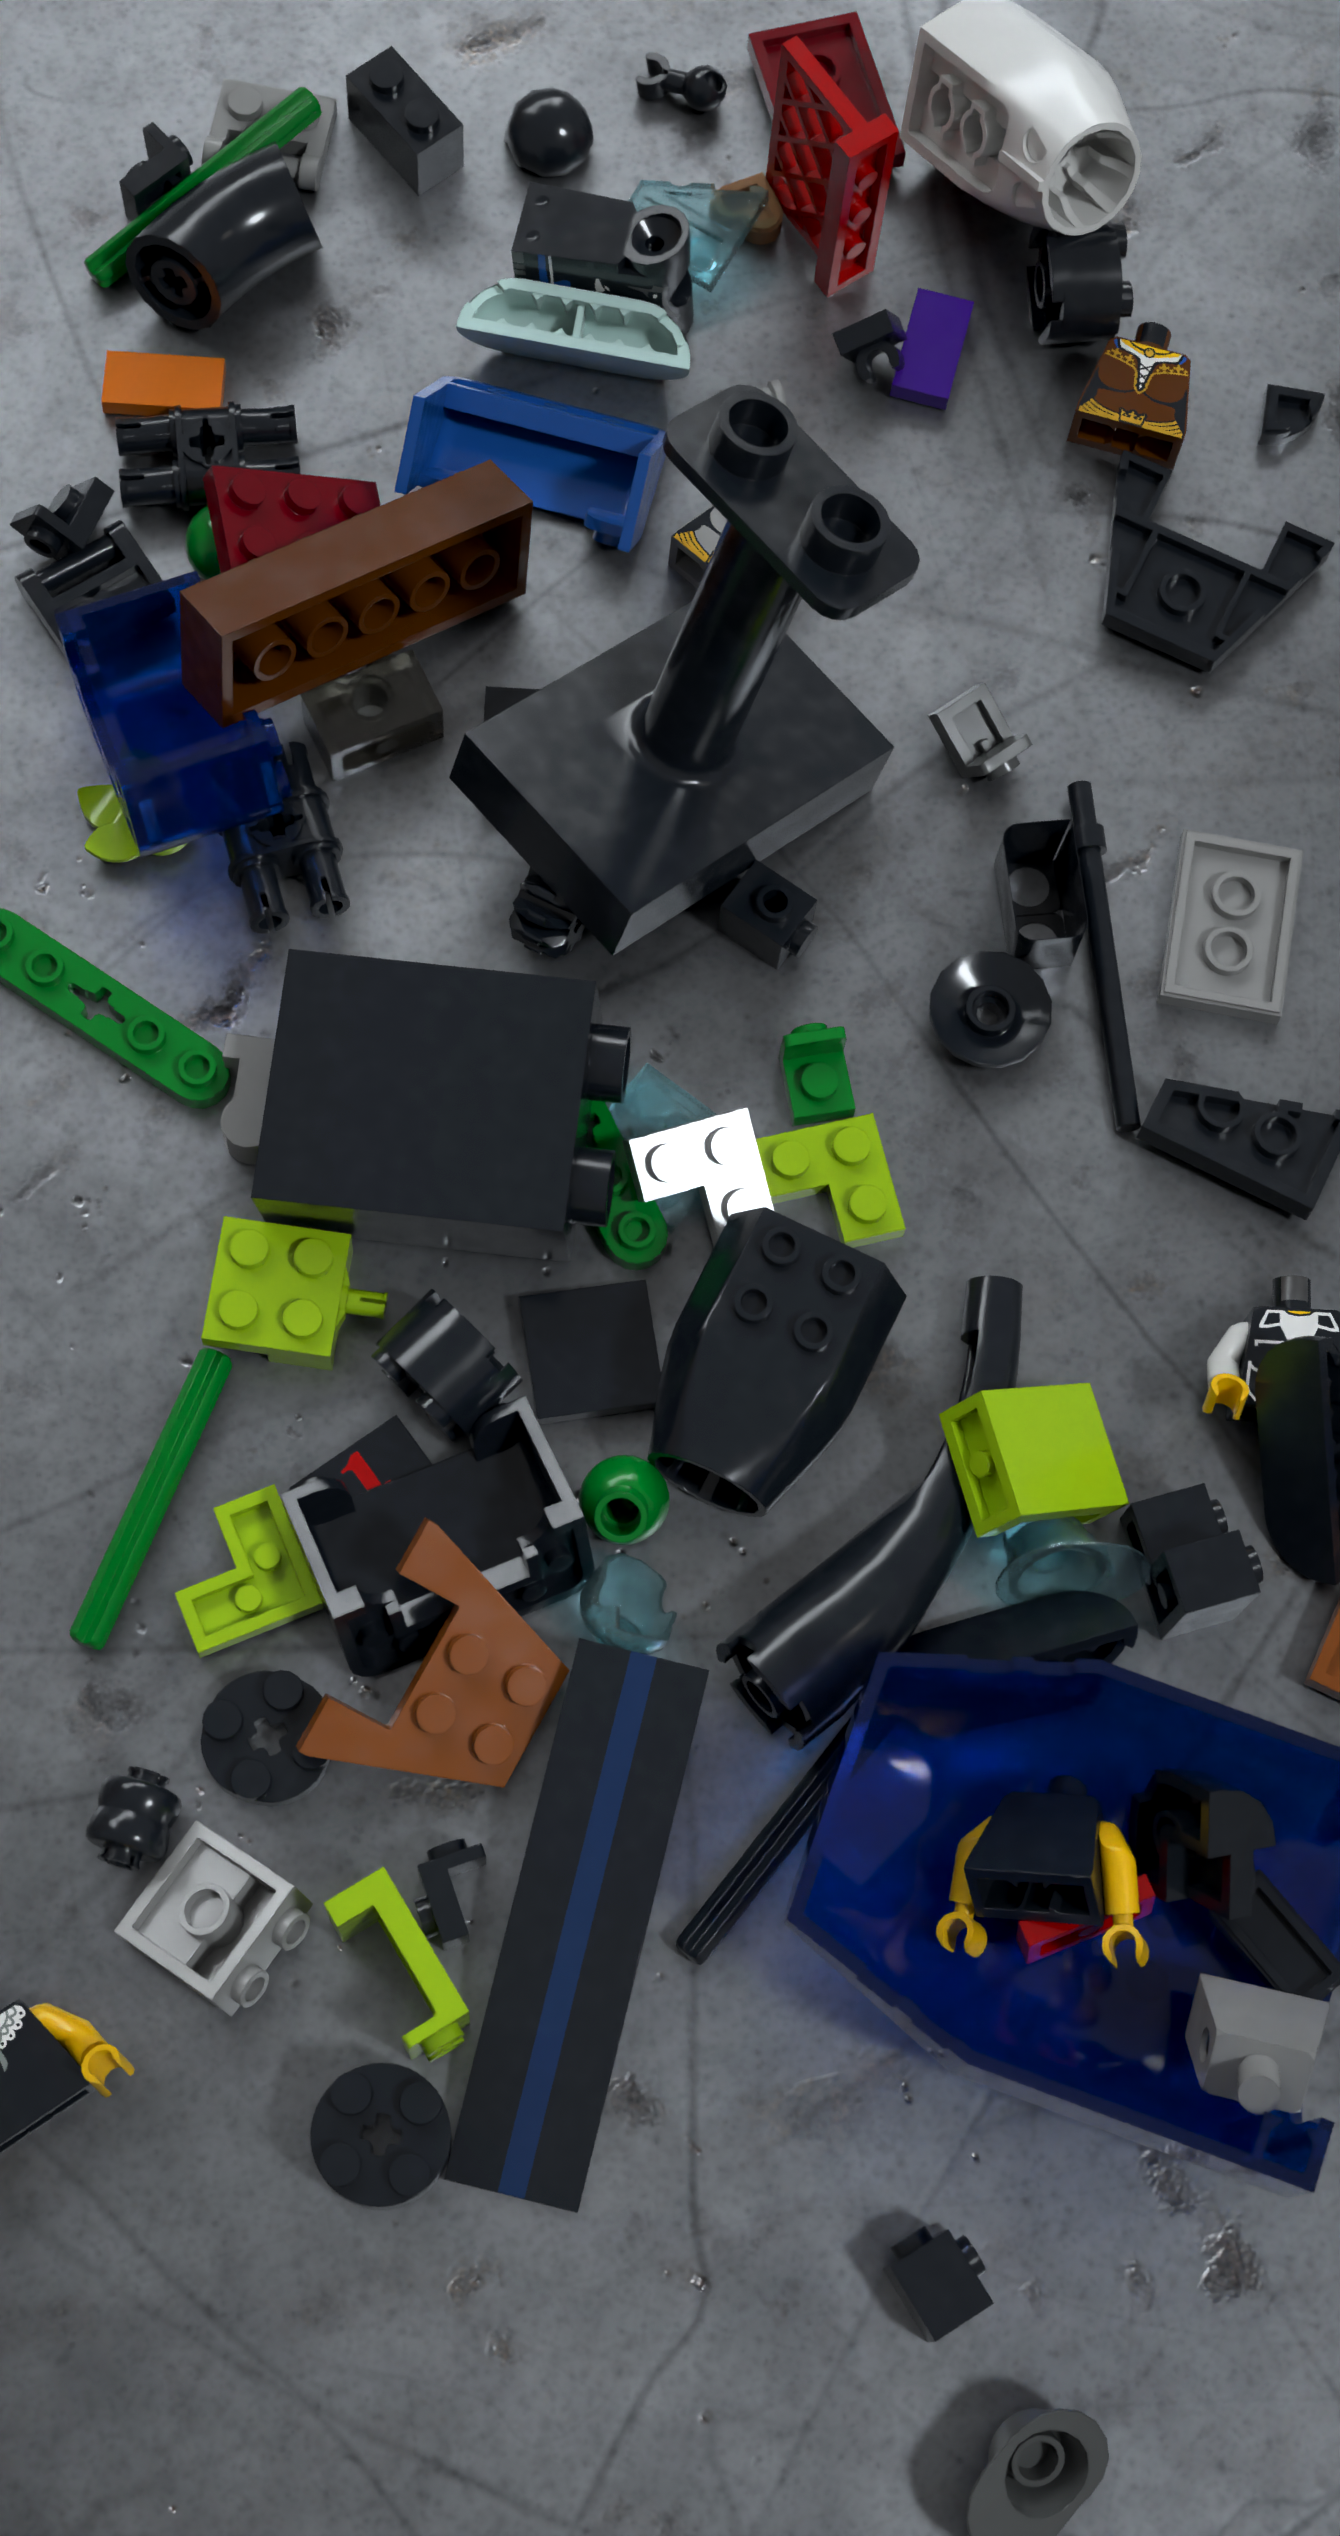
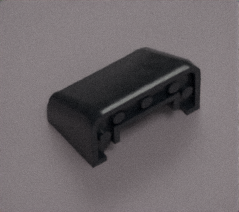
(496, 1502)

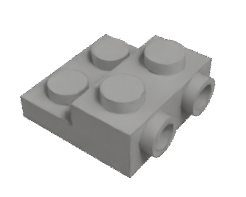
(216, 1919)

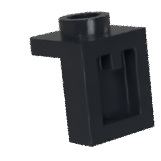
(151, 179)
(67, 522)

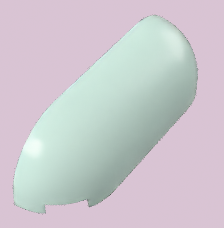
(577, 329)

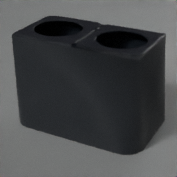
(1035, 847)

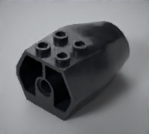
(767, 1360)

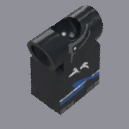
(606, 248)

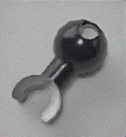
(701, 86)

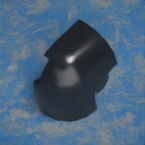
(1198, 1840)

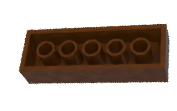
(354, 592)

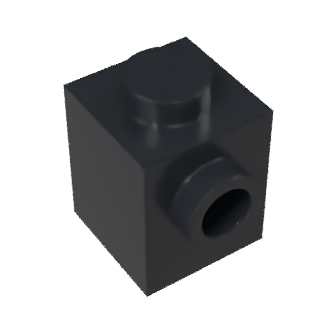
(768, 916)
(938, 2281)

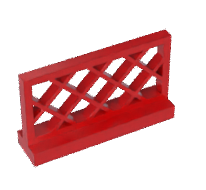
(832, 177)

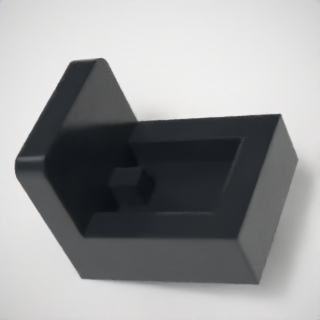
(440, 1908)

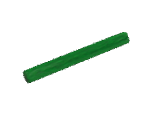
(277, 125)
(150, 1499)

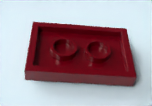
(844, 54)
(268, 510)

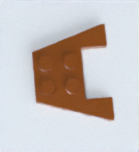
(473, 1693)

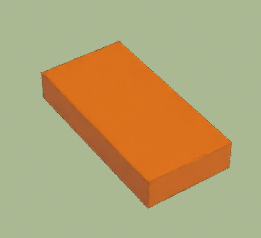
(156, 382)

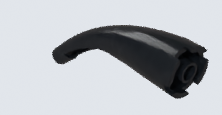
(818, 1640)

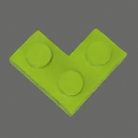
(848, 1165)
(264, 1588)

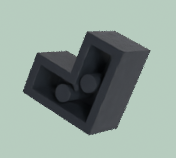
(1196, 1565)

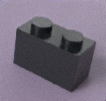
(405, 120)

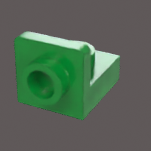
(816, 1074)

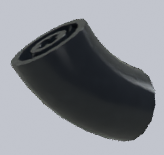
(221, 240)

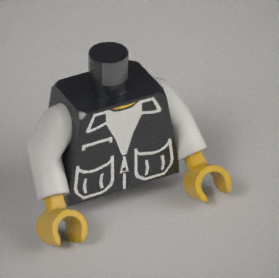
(1238, 1354)

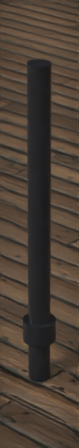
(1090, 848)

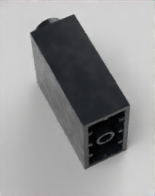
(438, 1105)

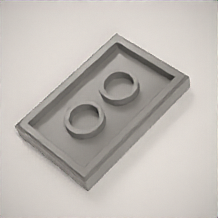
(1230, 926)

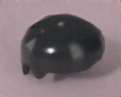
(549, 132)

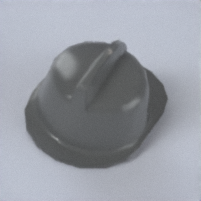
(1037, 2473)

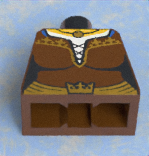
(1136, 398)

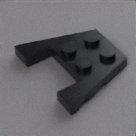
(1184, 592)

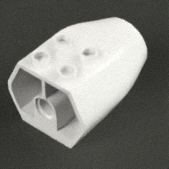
(1020, 117)

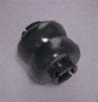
(133, 1818)

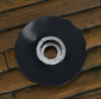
(994, 984)

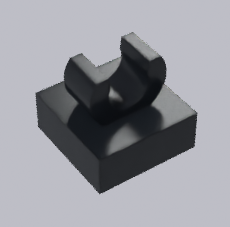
(869, 338)

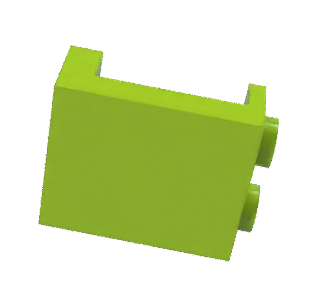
(1032, 1456)
(378, 1900)

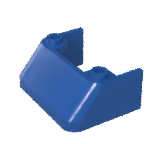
(551, 450)

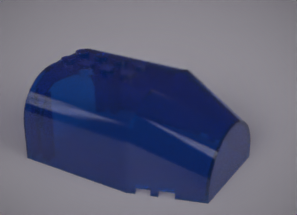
(1069, 2032)

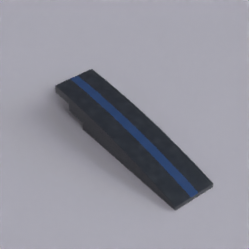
(577, 1926)

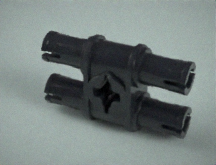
(188, 436)
(305, 849)

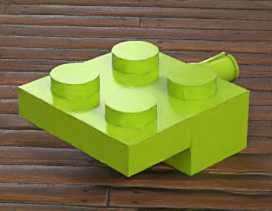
(283, 1292)

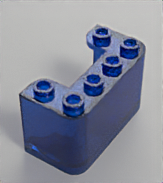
(161, 749)

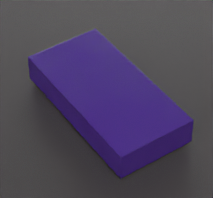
(932, 348)

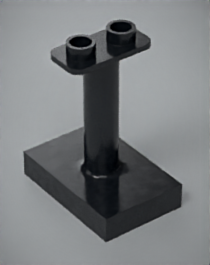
(712, 726)

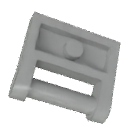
(245, 103)

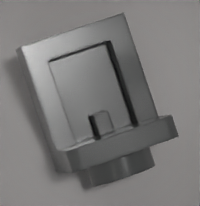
(978, 735)

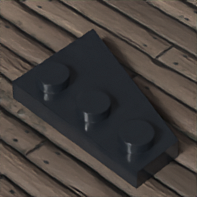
(1251, 1144)

